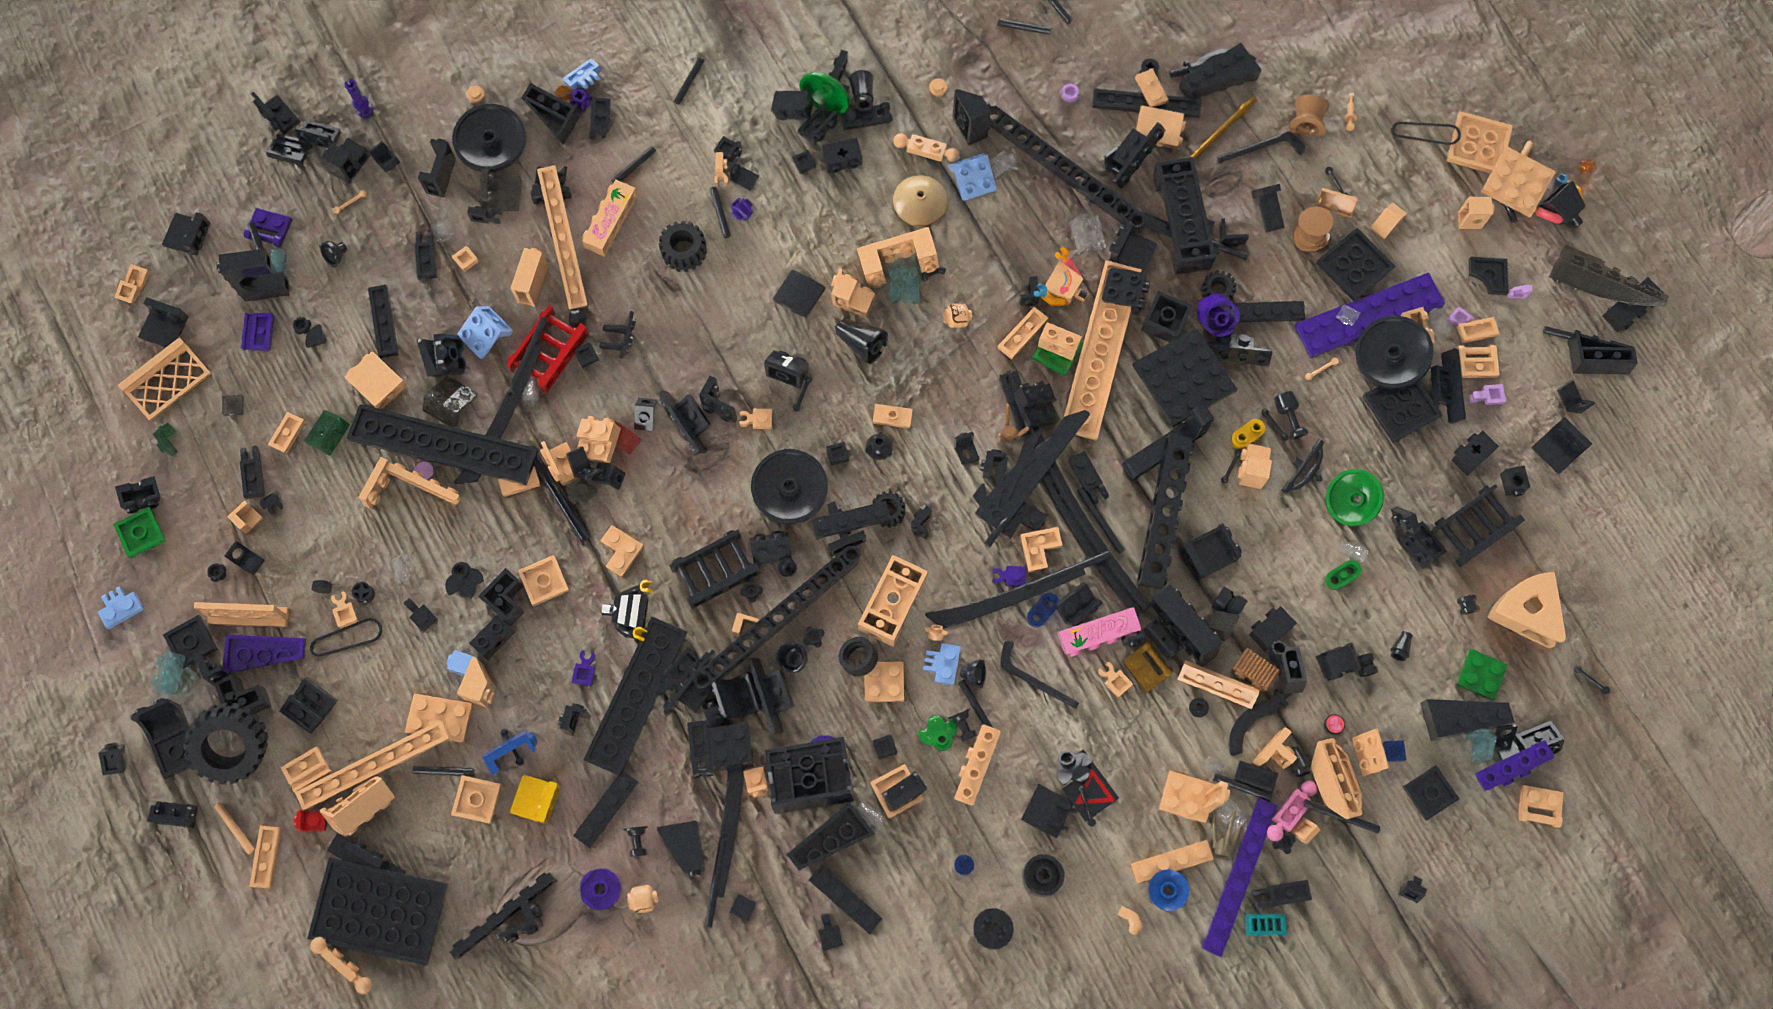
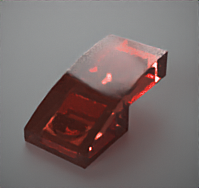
(627, 440)

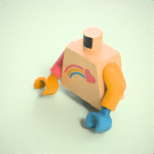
(1063, 283)

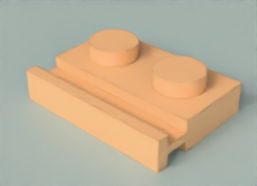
(306, 769)

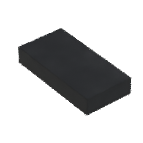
(1256, 776)

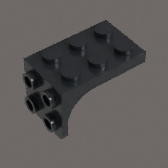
(166, 732)

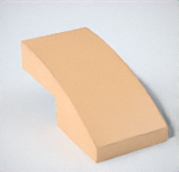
(133, 284)

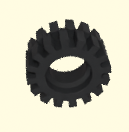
(1219, 278)
(897, 502)

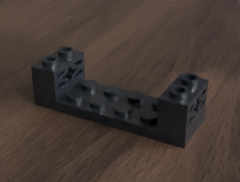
(1185, 215)

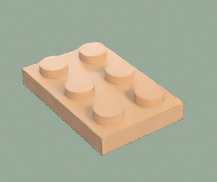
(429, 710)

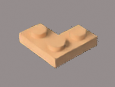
(1034, 545)
(626, 550)

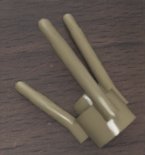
(1225, 846)

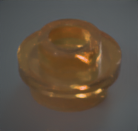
(563, 90)
(1586, 166)

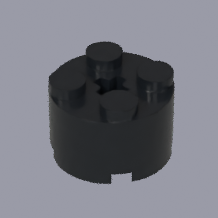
(1339, 660)
(1052, 869)

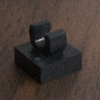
(270, 500)
(1413, 890)

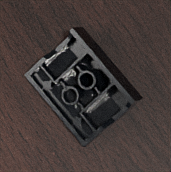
(809, 775)

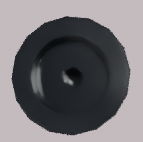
(961, 719)
(636, 833)

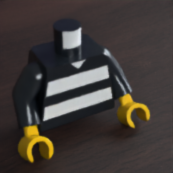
(630, 610)

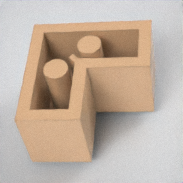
(851, 297)
(1255, 466)

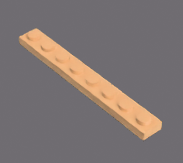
(562, 238)
(372, 765)

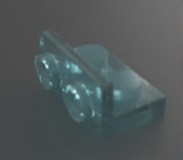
(1484, 745)

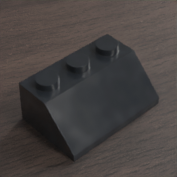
(971, 115)

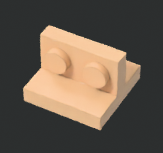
(1276, 751)

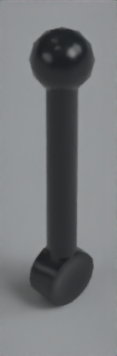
(1328, 171)
(796, 407)
(1284, 436)
(1224, 479)
(1605, 690)
(519, 761)
(1091, 822)

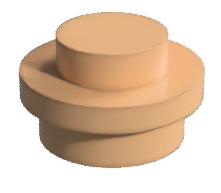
(938, 87)
(475, 94)

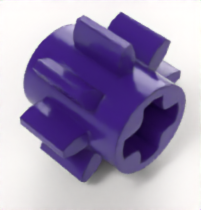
(581, 99)
(741, 209)

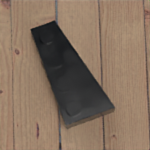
(1187, 625)
(835, 834)

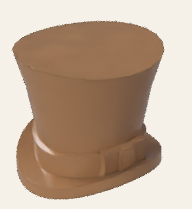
(1309, 115)
(1313, 229)

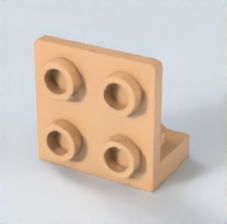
(558, 463)

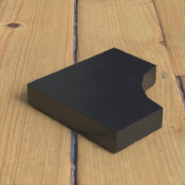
(1491, 272)

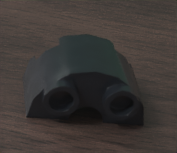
(138, 495)

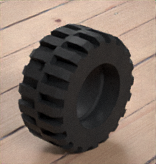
(220, 767)

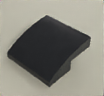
(799, 293)
(308, 705)

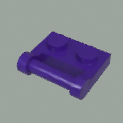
(272, 223)

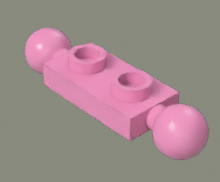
(1291, 811)

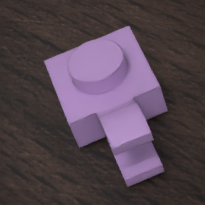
(1490, 395)

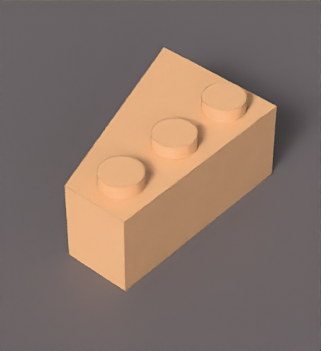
(359, 806)

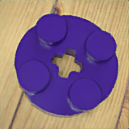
(600, 877)

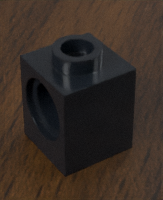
(1518, 474)

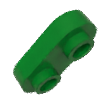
(1342, 576)

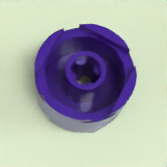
(1218, 314)

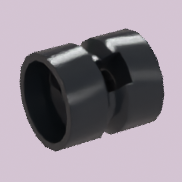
(1228, 602)

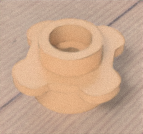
(936, 632)

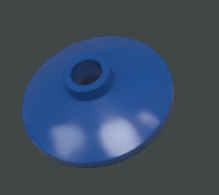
(1178, 886)

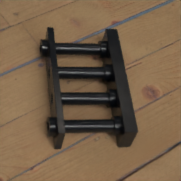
(1480, 543)
(730, 579)

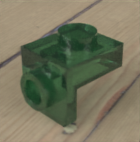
(161, 435)

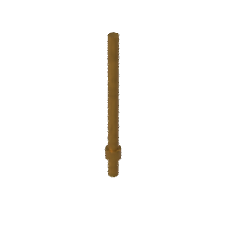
(1241, 110)

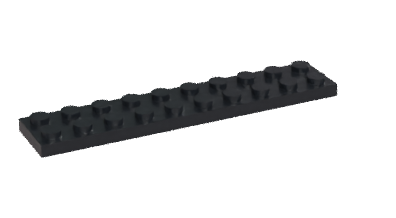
(443, 444)

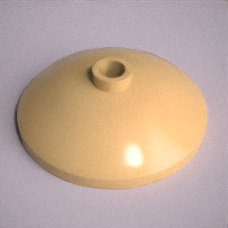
(920, 210)

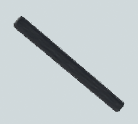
(560, 499)

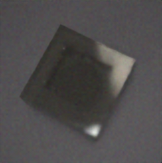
(232, 405)

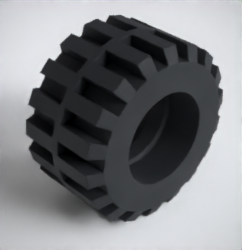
(678, 233)

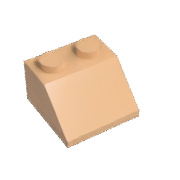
(476, 685)

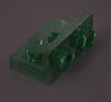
(327, 432)

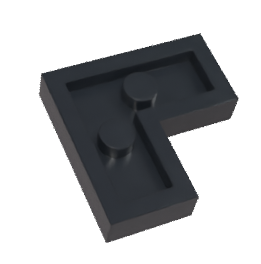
(1028, 517)

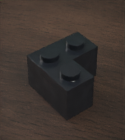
(346, 159)
(499, 595)
(231, 691)

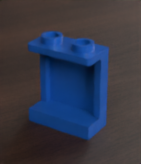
(490, 757)

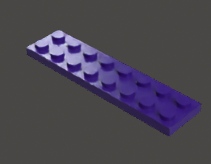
(1327, 332)

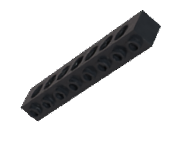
(1184, 447)

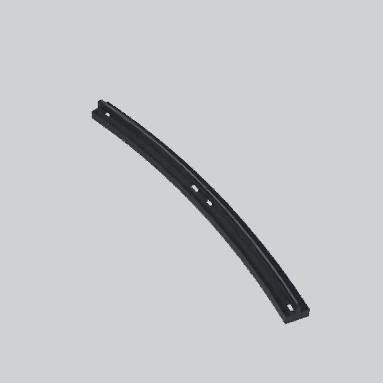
(1075, 517)

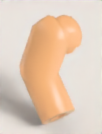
(1133, 919)

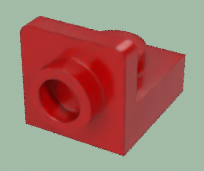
(309, 821)

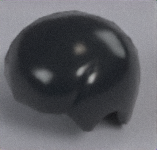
(792, 657)

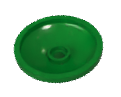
(825, 91)
(1343, 493)

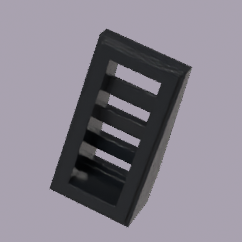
(537, 195)

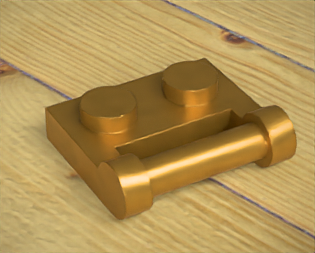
(1143, 671)

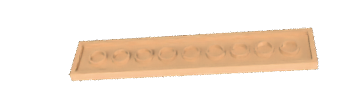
(1098, 358)

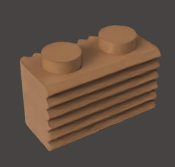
(1255, 670)

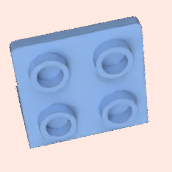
(973, 176)
(483, 330)

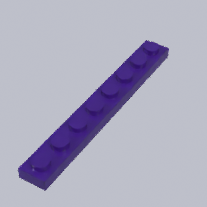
(1239, 877)

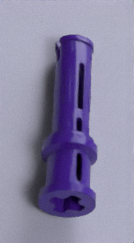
(359, 101)

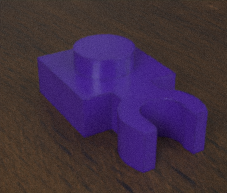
(1014, 576)
(584, 672)

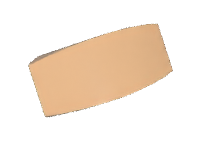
(1532, 610)

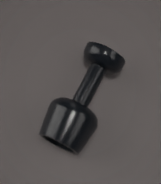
(1286, 404)

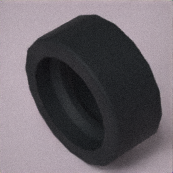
(851, 645)

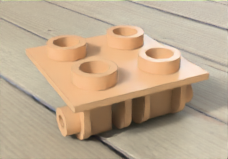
(1370, 752)

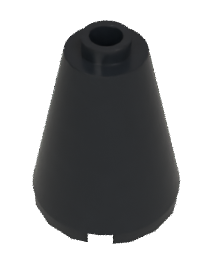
(862, 339)

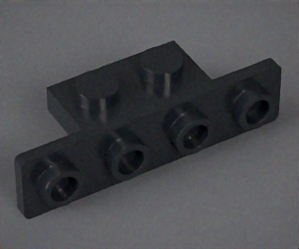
(1134, 151)
(1240, 349)
(1448, 385)
(688, 417)
(687, 692)
(773, 693)
(357, 852)

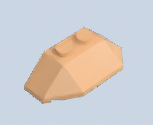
(1336, 779)

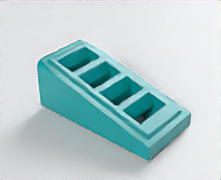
(1249, 928)

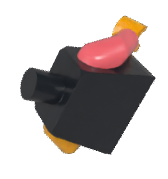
(1563, 203)

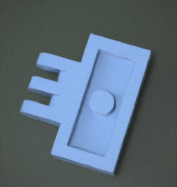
(583, 75)
(119, 607)
(943, 663)

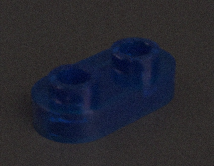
(1041, 610)

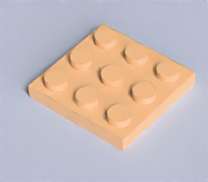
(1480, 142)
(1518, 181)

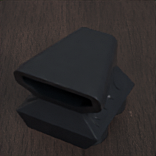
(442, 355)

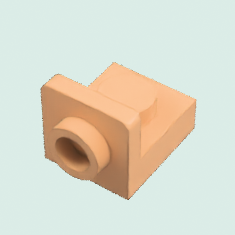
(756, 782)

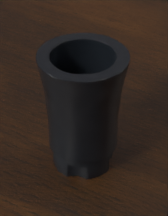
(862, 88)

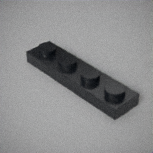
(1271, 311)
(383, 321)
(850, 520)
(605, 809)
(845, 899)

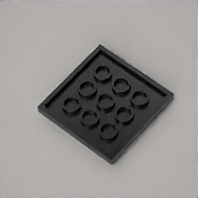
(1184, 376)

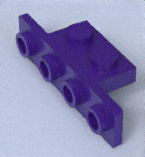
(1515, 765)

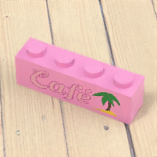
(1099, 631)

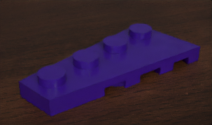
(251, 652)

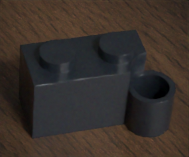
(1291, 667)

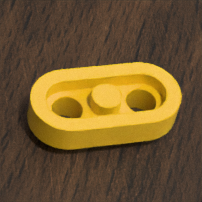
(1249, 433)

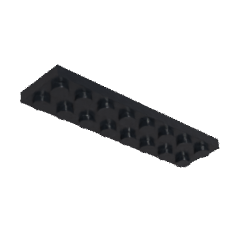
(635, 696)

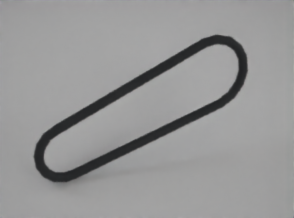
(1427, 124)
(342, 629)

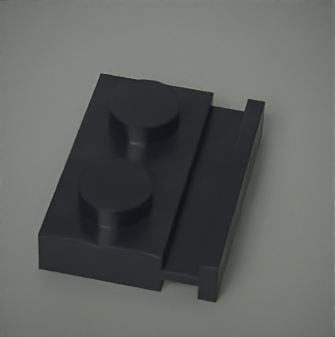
(288, 149)

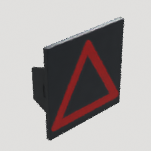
(1097, 793)

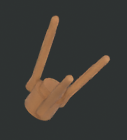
(1009, 432)

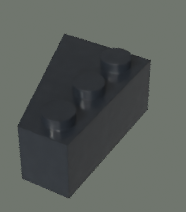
(554, 112)
(1598, 356)

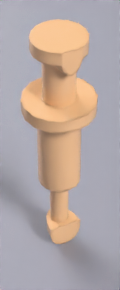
(1350, 117)

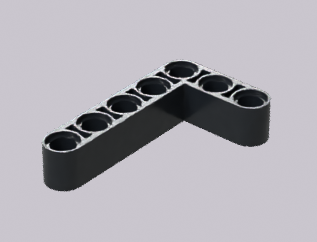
(1194, 427)

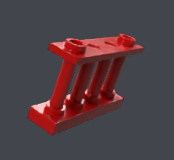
(566, 352)

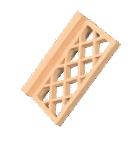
(158, 364)
(244, 614)

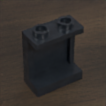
(437, 181)
(1211, 551)

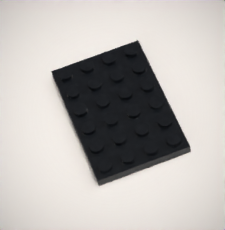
(378, 911)

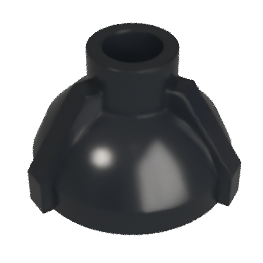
(332, 252)
(881, 451)
(974, 673)

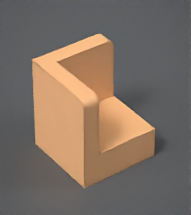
(245, 517)
(742, 624)

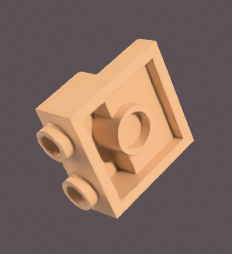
(598, 438)

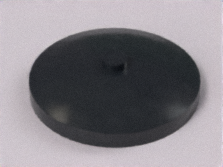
(489, 137)
(1394, 352)
(789, 486)

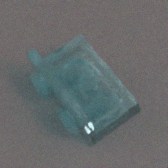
(904, 284)
(168, 673)

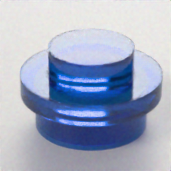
(964, 864)

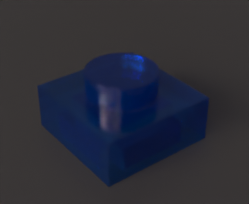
(1394, 751)

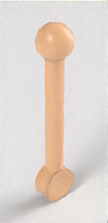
(337, 210)
(1334, 362)

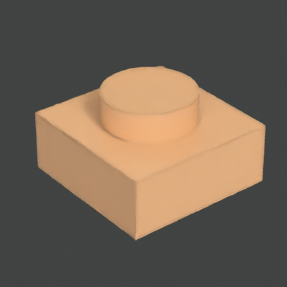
(465, 259)
(1305, 830)

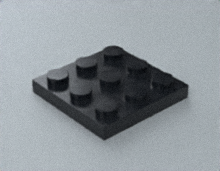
(1355, 264)
(1402, 410)

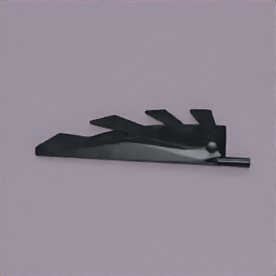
(1017, 485)

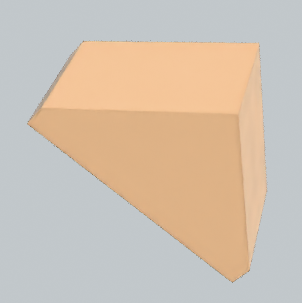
(1388, 220)

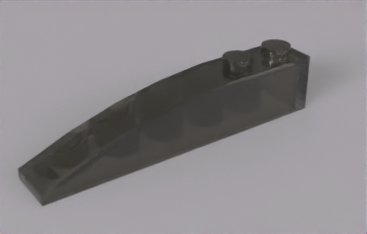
(1591, 276)

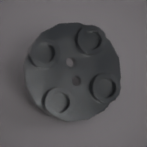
(984, 924)

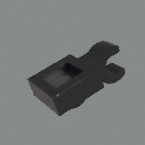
(480, 214)
(422, 616)
(830, 935)

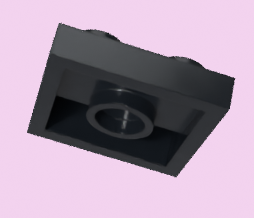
(1036, 404)

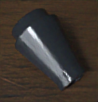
(1402, 646)
(1300, 766)

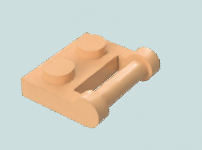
(1479, 366)
(1543, 800)

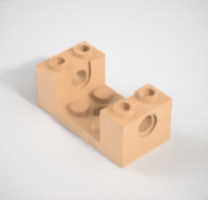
(894, 248)
(885, 619)

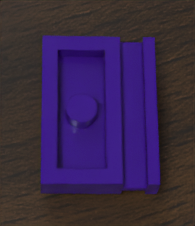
(257, 331)

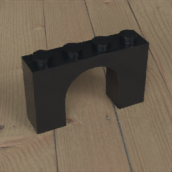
(252, 275)

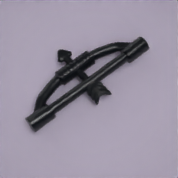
(1289, 486)

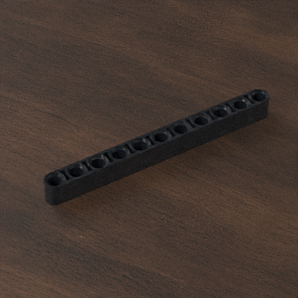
(1068, 176)
(781, 609)

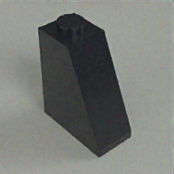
(685, 845)

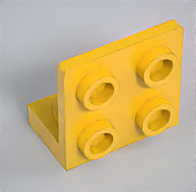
(535, 799)

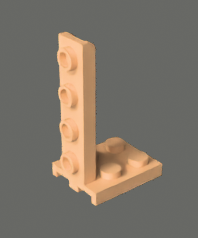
(380, 479)
(1192, 796)

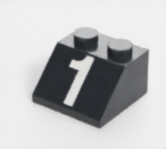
(786, 368)

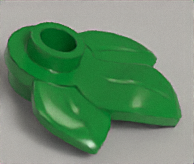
(937, 730)

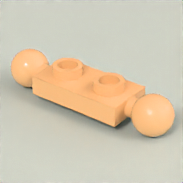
(926, 148)
(348, 970)

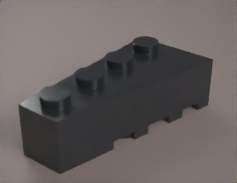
(1220, 73)
(1459, 717)

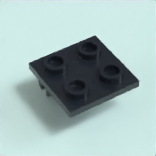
(626, 330)
(1048, 811)

